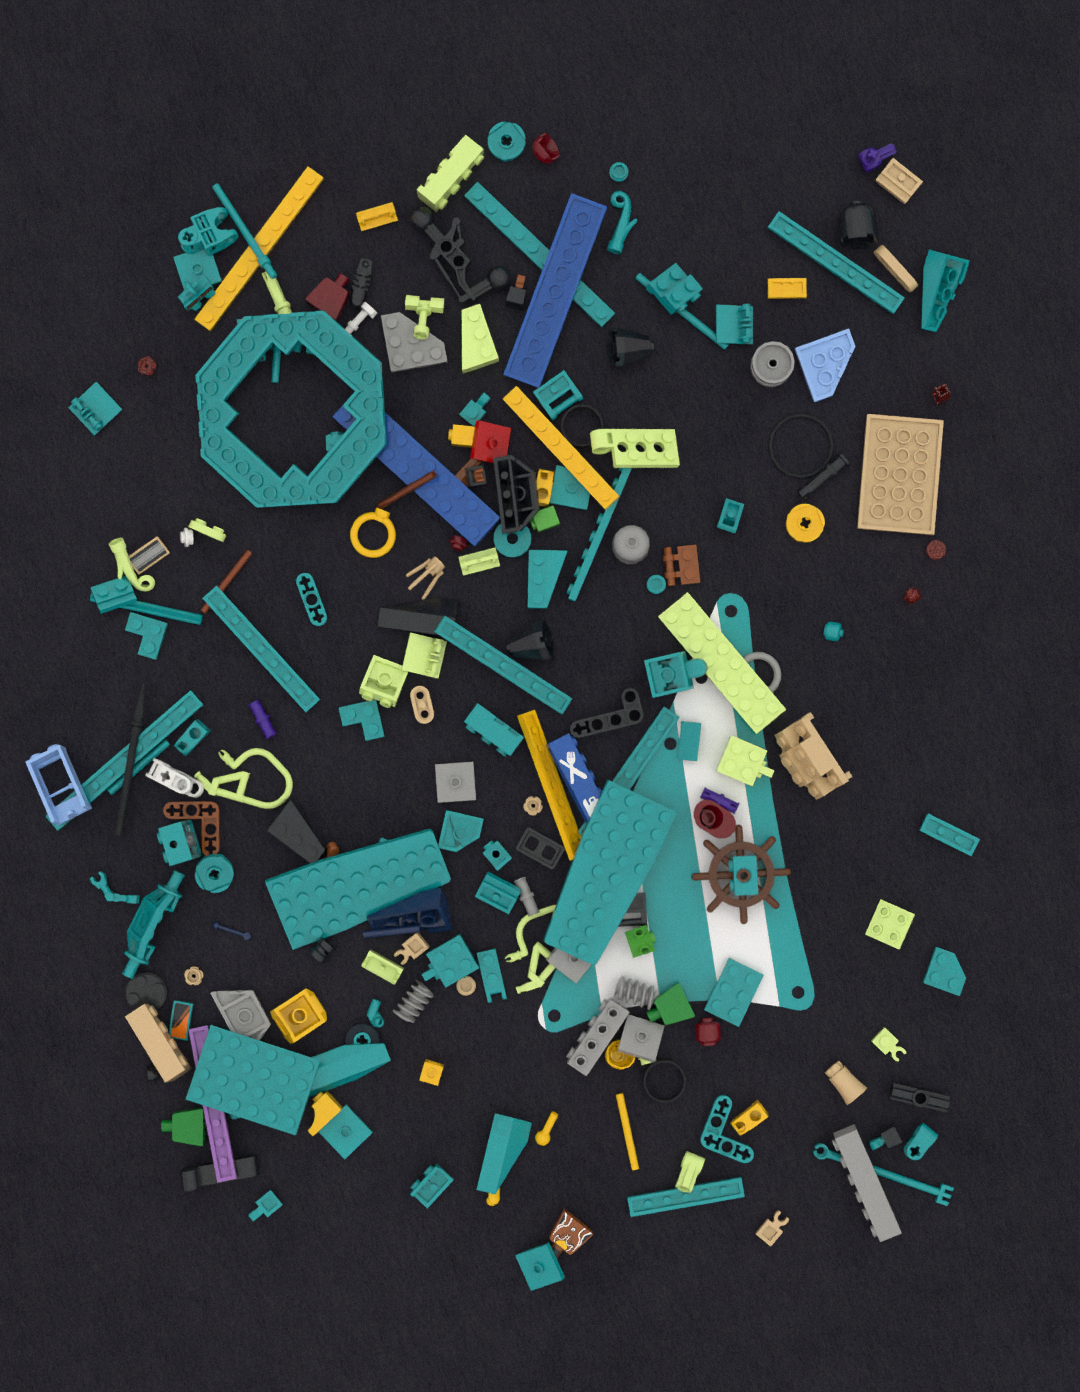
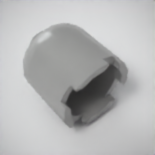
(630, 544)

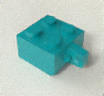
(450, 961)

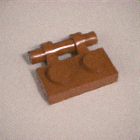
(688, 565)

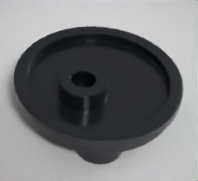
(146, 989)

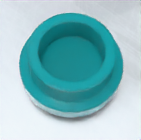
(618, 172)

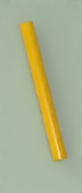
(627, 1131)

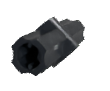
(931, 1099)

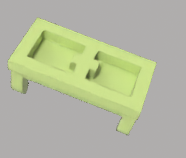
(382, 967)

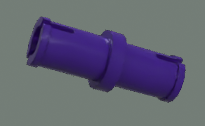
(262, 719)
(724, 802)

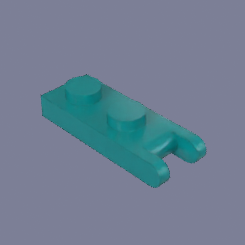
(491, 973)

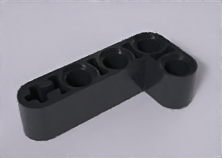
(605, 718)
(204, 1174)

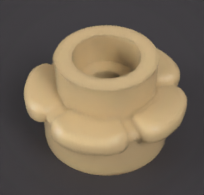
(538, 807)
(188, 975)

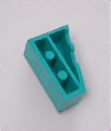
(493, 730)

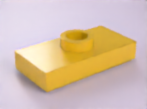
(787, 288)

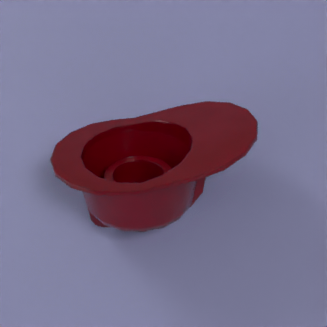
(714, 819)

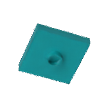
(195, 265)
(568, 490)
(345, 1131)
(540, 1266)

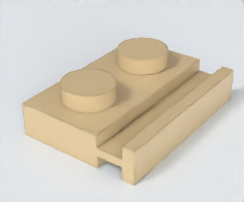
(898, 181)

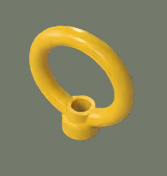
(381, 516)

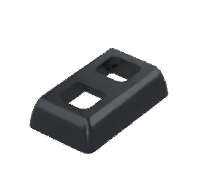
(537, 853)

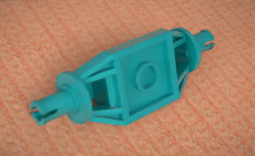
(145, 921)

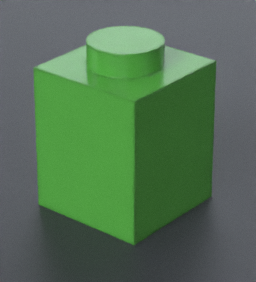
(545, 519)

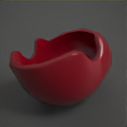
(545, 149)

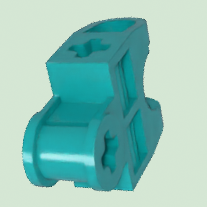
(197, 234)

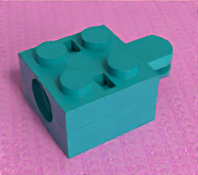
(673, 673)

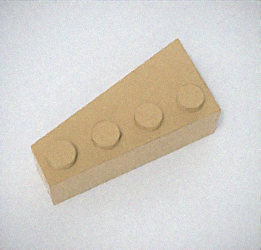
(158, 1043)

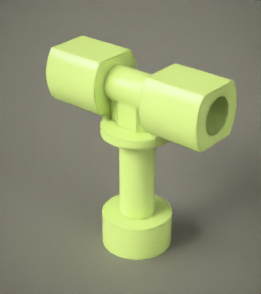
(423, 309)

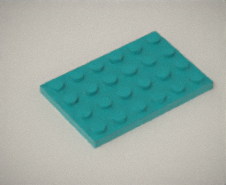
(253, 1080)

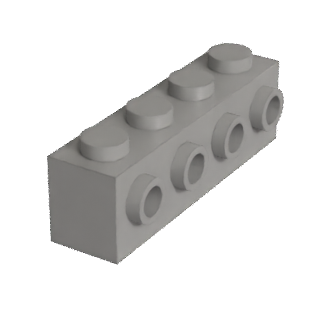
(597, 1036)

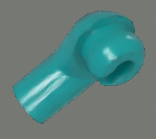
(373, 1014)

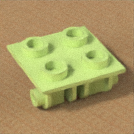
(424, 655)
(890, 924)

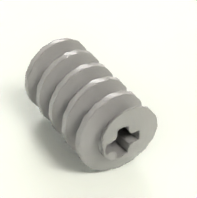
(635, 992)
(414, 1002)

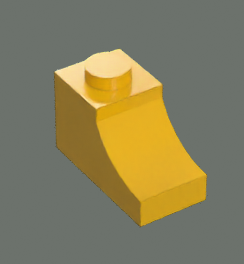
(325, 1109)

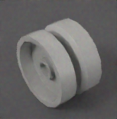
(766, 374)

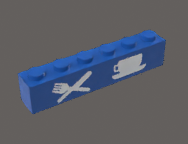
(575, 774)

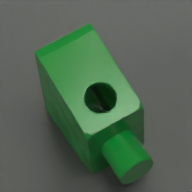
(671, 1006)
(187, 1126)

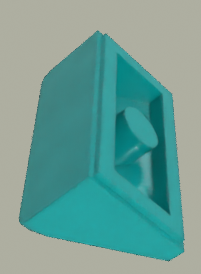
(689, 741)

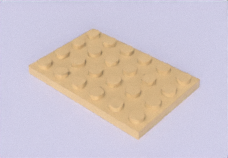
(900, 474)

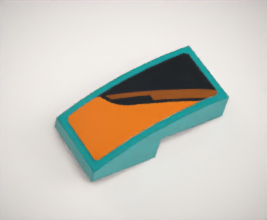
(181, 1020)

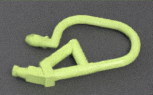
(243, 776)
(537, 981)

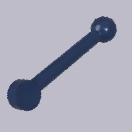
(246, 936)

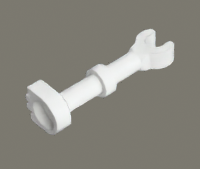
(366, 310)

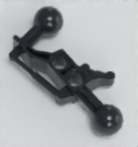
(497, 277)

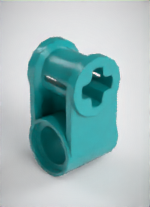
(921, 1140)

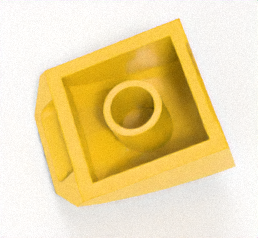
(299, 1015)

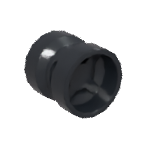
(322, 950)

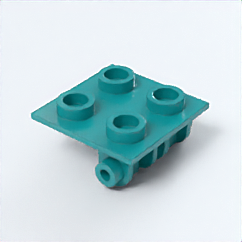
(734, 324)
(95, 408)

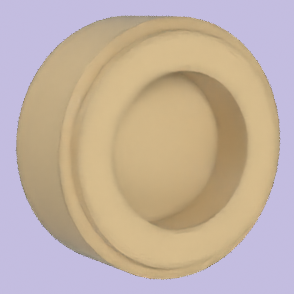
(466, 985)

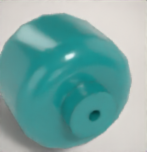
(833, 631)

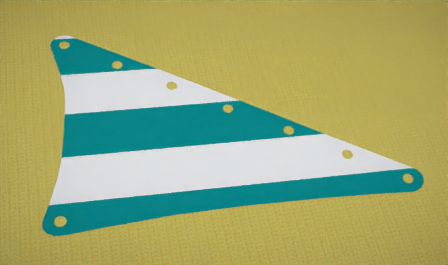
(689, 939)

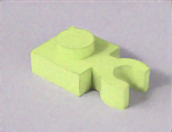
(887, 1042)

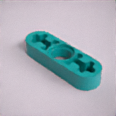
(311, 584)

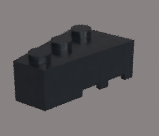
(297, 833)

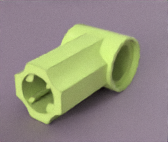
(691, 1167)

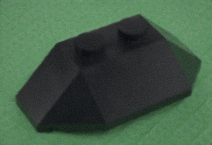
(516, 493)

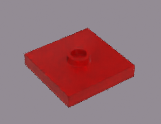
(489, 441)

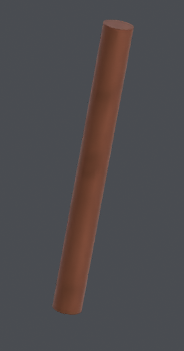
(407, 489)
(230, 576)

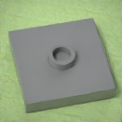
(455, 782)
(568, 964)
(641, 1038)

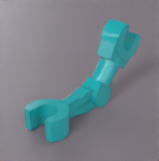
(109, 895)

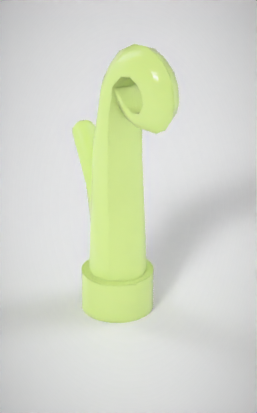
(124, 565)

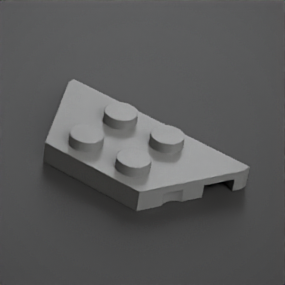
(242, 1012)

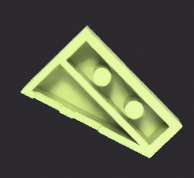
(477, 342)

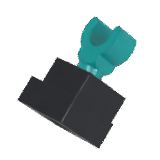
(889, 1136)

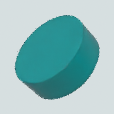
(656, 584)

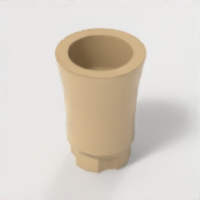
(845, 1082)

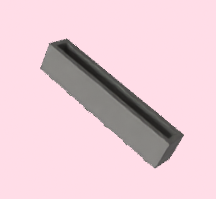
(867, 1183)

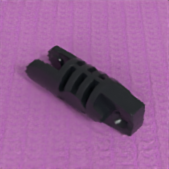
(361, 282)

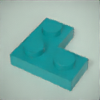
(152, 632)
(364, 713)

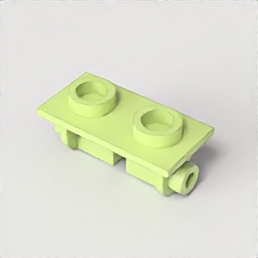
(479, 561)

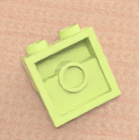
(383, 682)

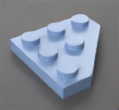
(825, 362)

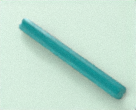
(162, 611)

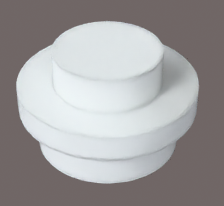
(186, 537)

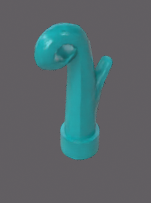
(623, 227)

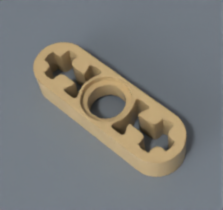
(895, 268)

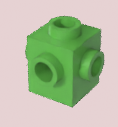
(640, 941)

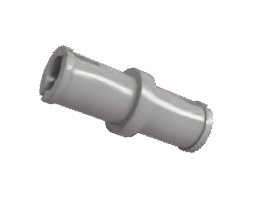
(527, 896)

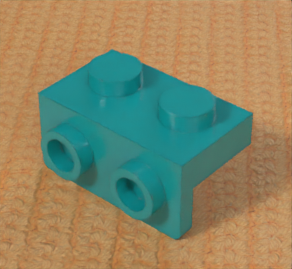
(432, 1185)

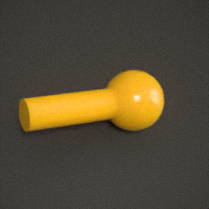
(543, 1137)

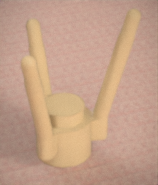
(434, 566)

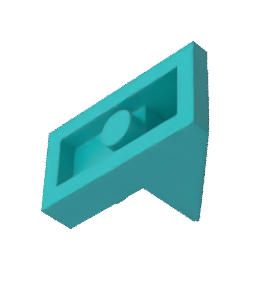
(730, 515)

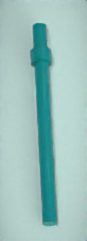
(263, 260)
(687, 315)

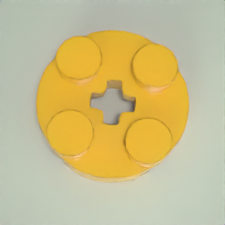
(810, 513)

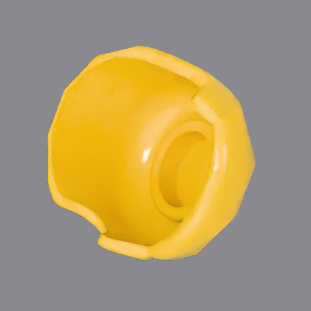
(617, 1059)

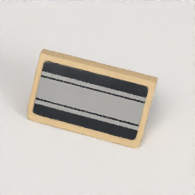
(148, 555)

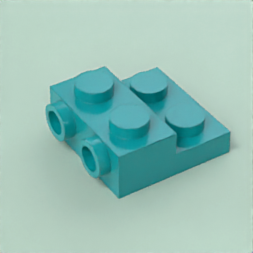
(675, 289)

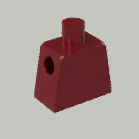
(330, 296)

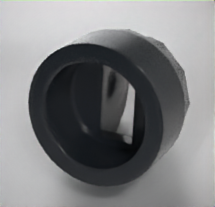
(152, 1073)

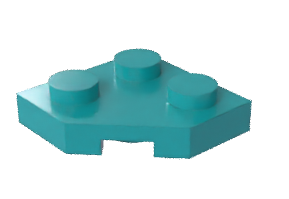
(459, 830)
(945, 972)

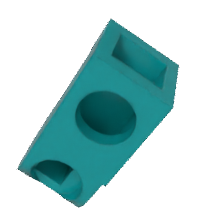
(192, 737)

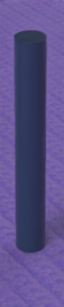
(391, 931)

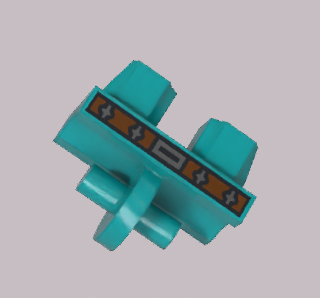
(195, 292)

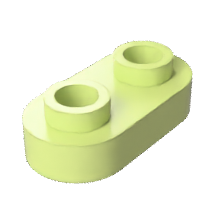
(200, 526)

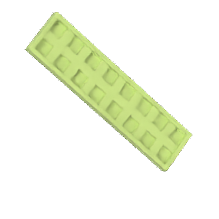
(724, 663)

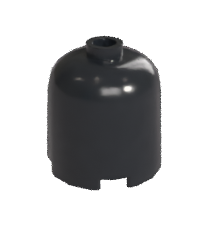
(858, 226)

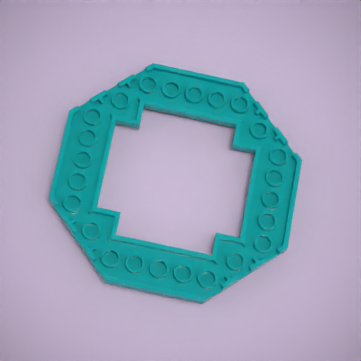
(346, 458)

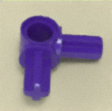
(873, 158)

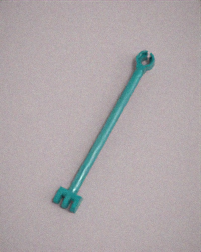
(939, 1192)

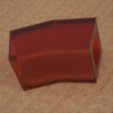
(941, 397)

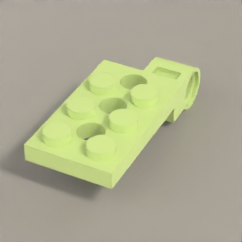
(607, 440)

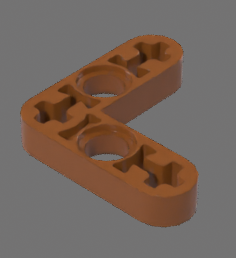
(206, 819)

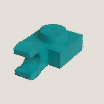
(473, 411)
(267, 1204)

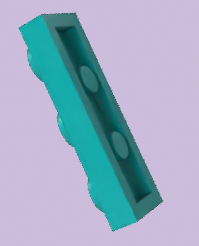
(949, 834)

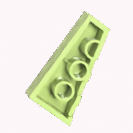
(450, 174)

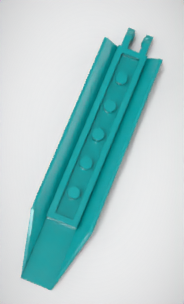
(346, 1065)

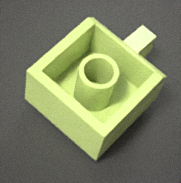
(743, 761)

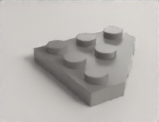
(405, 350)

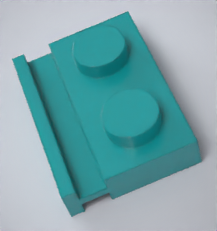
(113, 594)
(498, 892)

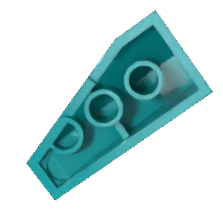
(504, 1146)

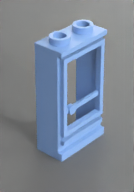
(70, 808)

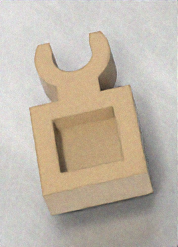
(413, 946)
(770, 1230)

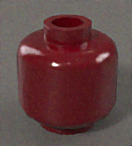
(708, 1032)

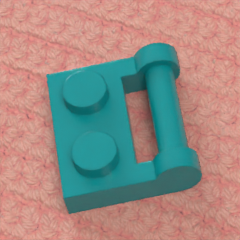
(555, 389)

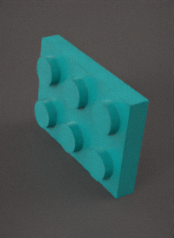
(733, 992)

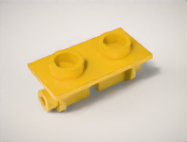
(376, 216)

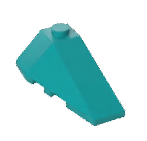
(940, 279)

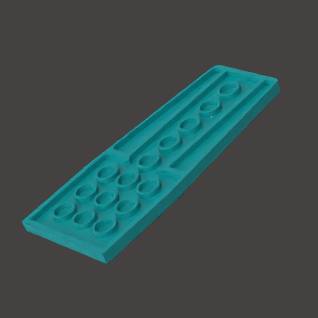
(607, 871)
(351, 885)

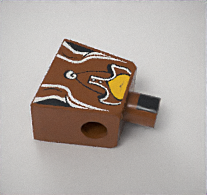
(568, 1234)

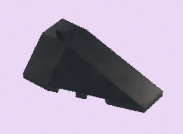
(418, 616)

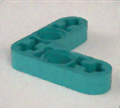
(716, 1133)

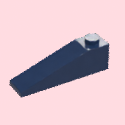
(424, 908)

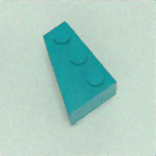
(543, 575)

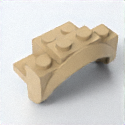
(809, 758)

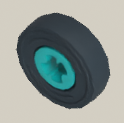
(362, 1029)

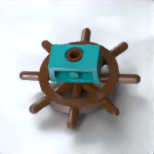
(743, 874)

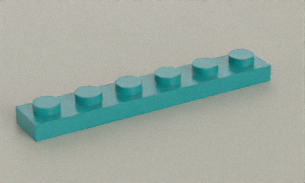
(676, 1199)

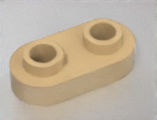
(422, 704)

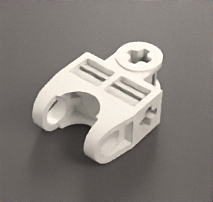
(174, 778)

